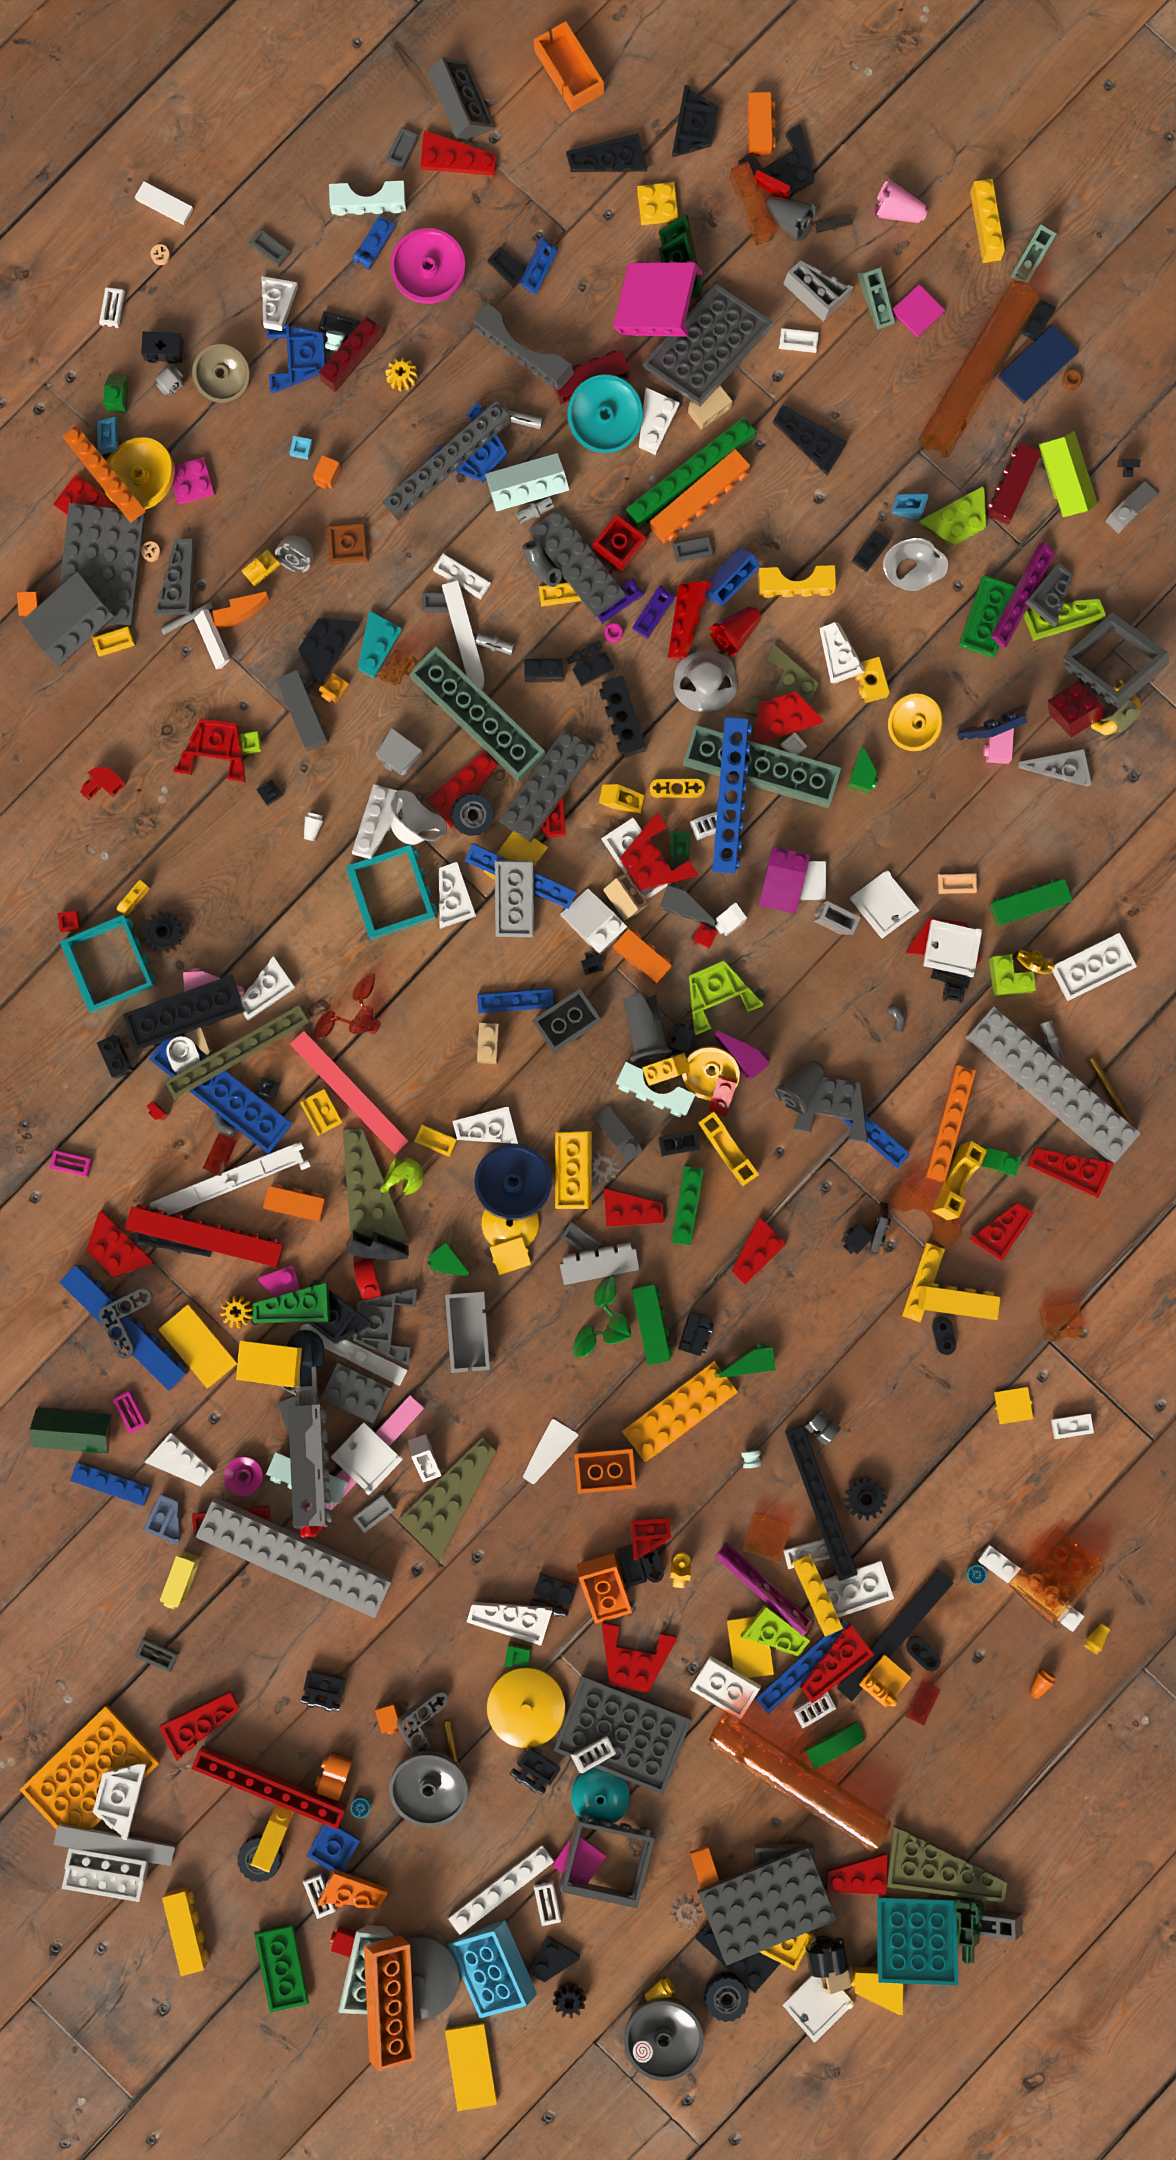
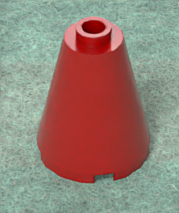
(735, 630)

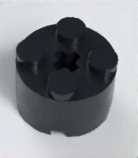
(826, 1956)

